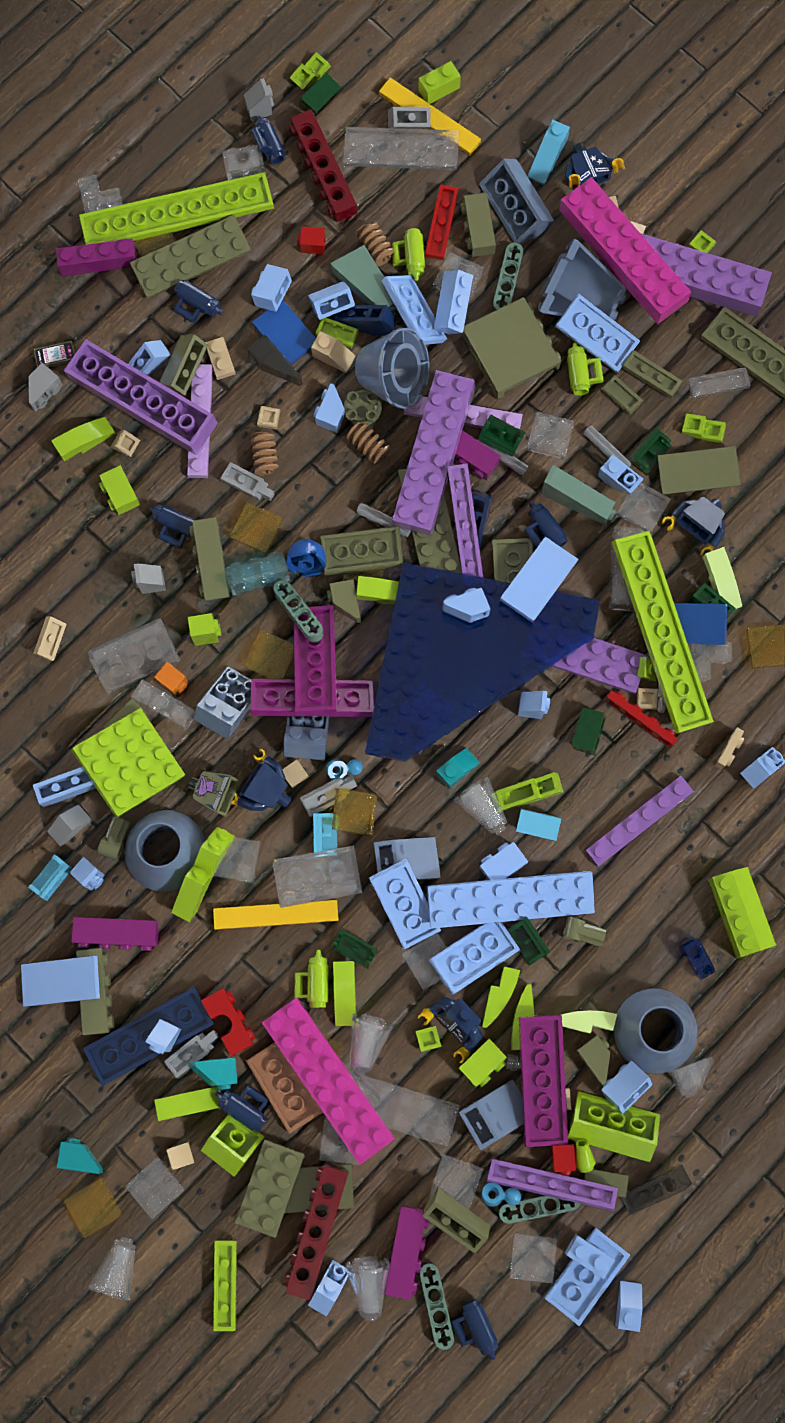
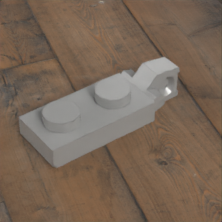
(246, 482)
(325, 795)
(191, 1052)

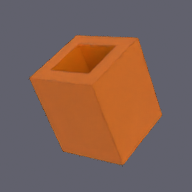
(171, 679)

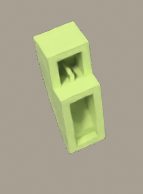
(722, 576)
(584, 1020)

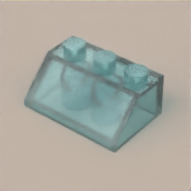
(257, 573)

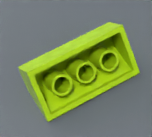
(742, 912)
(606, 1127)

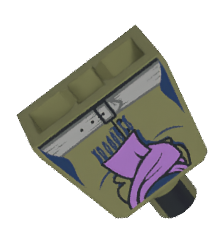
(214, 791)

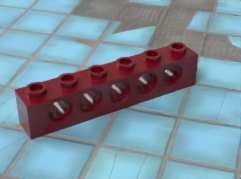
(307, 123)
(304, 1286)

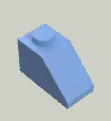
(150, 357)
(629, 1306)

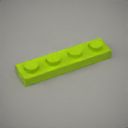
(225, 1285)

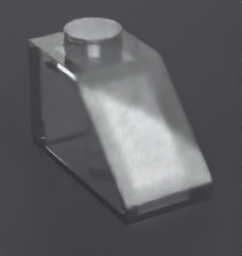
(691, 1077)

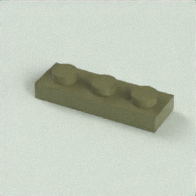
(652, 374)

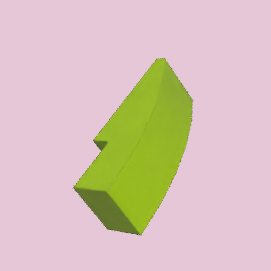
(83, 438)
(377, 590)
(529, 791)
(344, 992)
(500, 995)
(523, 1009)
(187, 1103)

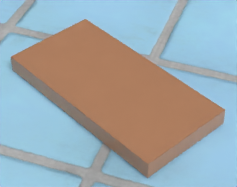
(283, 1088)

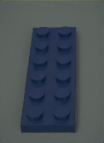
(127, 1046)

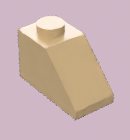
(332, 352)

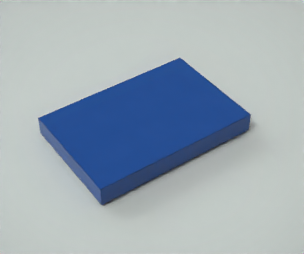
(285, 332)
(703, 622)

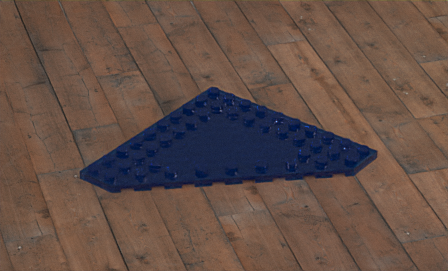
(450, 669)

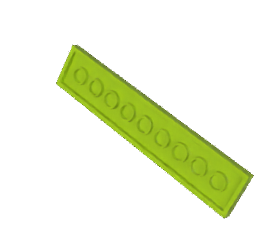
(178, 210)
(662, 632)

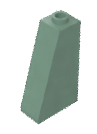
(363, 277)
(577, 496)

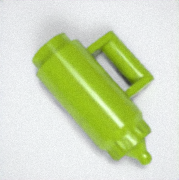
(414, 253)
(579, 372)
(317, 982)

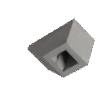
(259, 100)
(42, 386)
(148, 578)

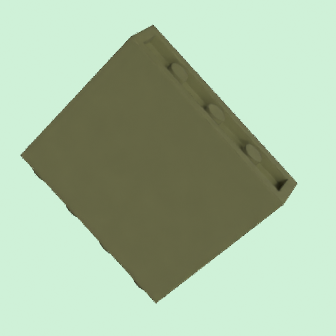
(510, 346)

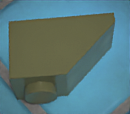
(345, 599)
(596, 1057)

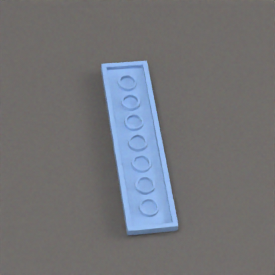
(510, 899)

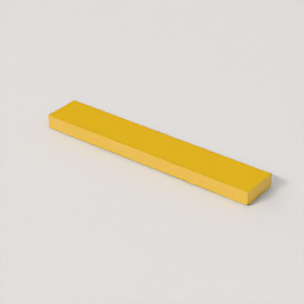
(402, 97)
(274, 915)

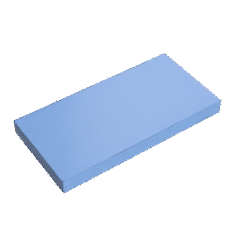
(413, 307)
(597, 333)
(538, 579)
(404, 903)
(473, 955)
(60, 981)
(580, 1288)

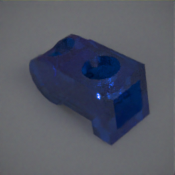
(697, 958)

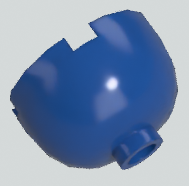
(306, 557)

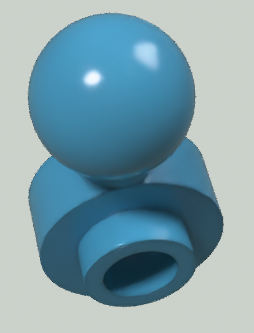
(354, 767)
(511, 1195)

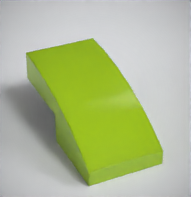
(310, 72)
(704, 429)

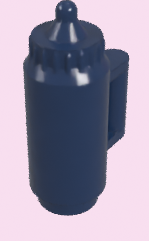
(268, 140)
(196, 298)
(173, 520)
(546, 524)
(242, 1110)
(479, 1328)

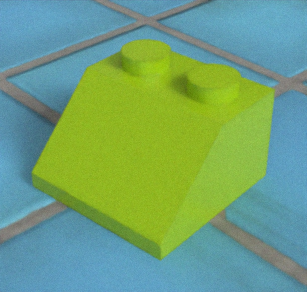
(232, 1145)

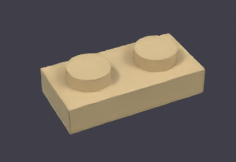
(220, 358)
(49, 638)
(734, 742)

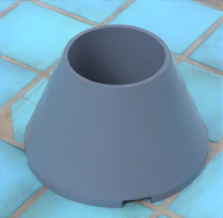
(394, 367)
(169, 876)
(628, 1030)

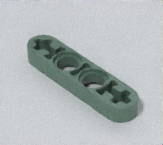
(508, 278)
(300, 609)
(540, 1210)
(439, 1305)

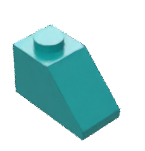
(457, 768)
(216, 1072)
(77, 1157)

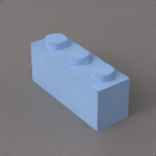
(453, 302)
(63, 787)

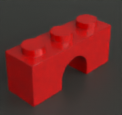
(239, 1037)

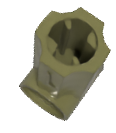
(112, 844)
(578, 931)

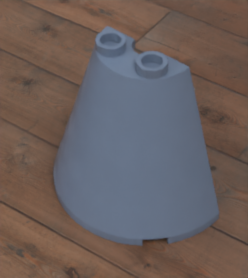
(584, 275)

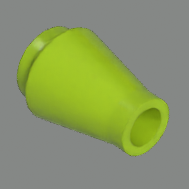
(583, 1157)

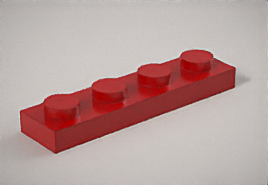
(441, 222)
(635, 714)

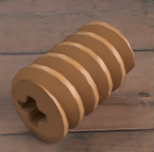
(375, 243)
(367, 443)
(263, 453)

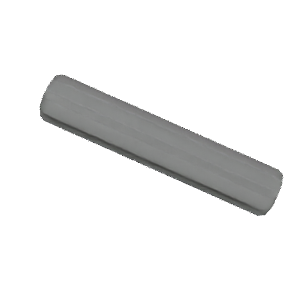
(604, 445)
(510, 461)
(379, 518)

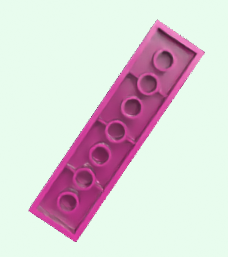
(624, 250)
(328, 1081)

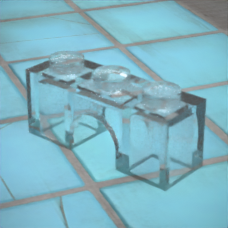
(164, 704)

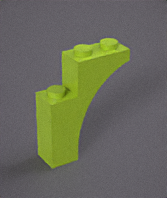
(201, 874)

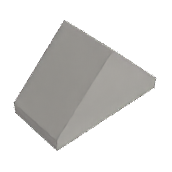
(68, 824)

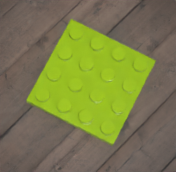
(128, 762)

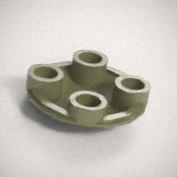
(362, 407)

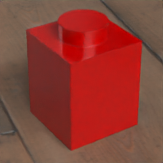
(312, 240)
(563, 1159)

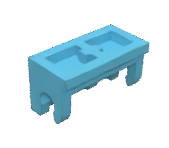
(538, 824)
(324, 836)
(50, 877)

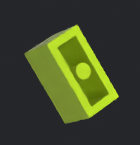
(439, 82)
(119, 490)
(204, 629)
(482, 1063)

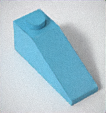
(549, 152)

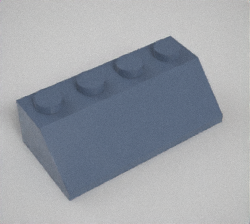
(516, 201)

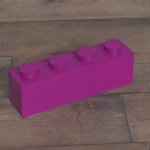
(96, 257)
(480, 458)
(115, 933)
(406, 1252)

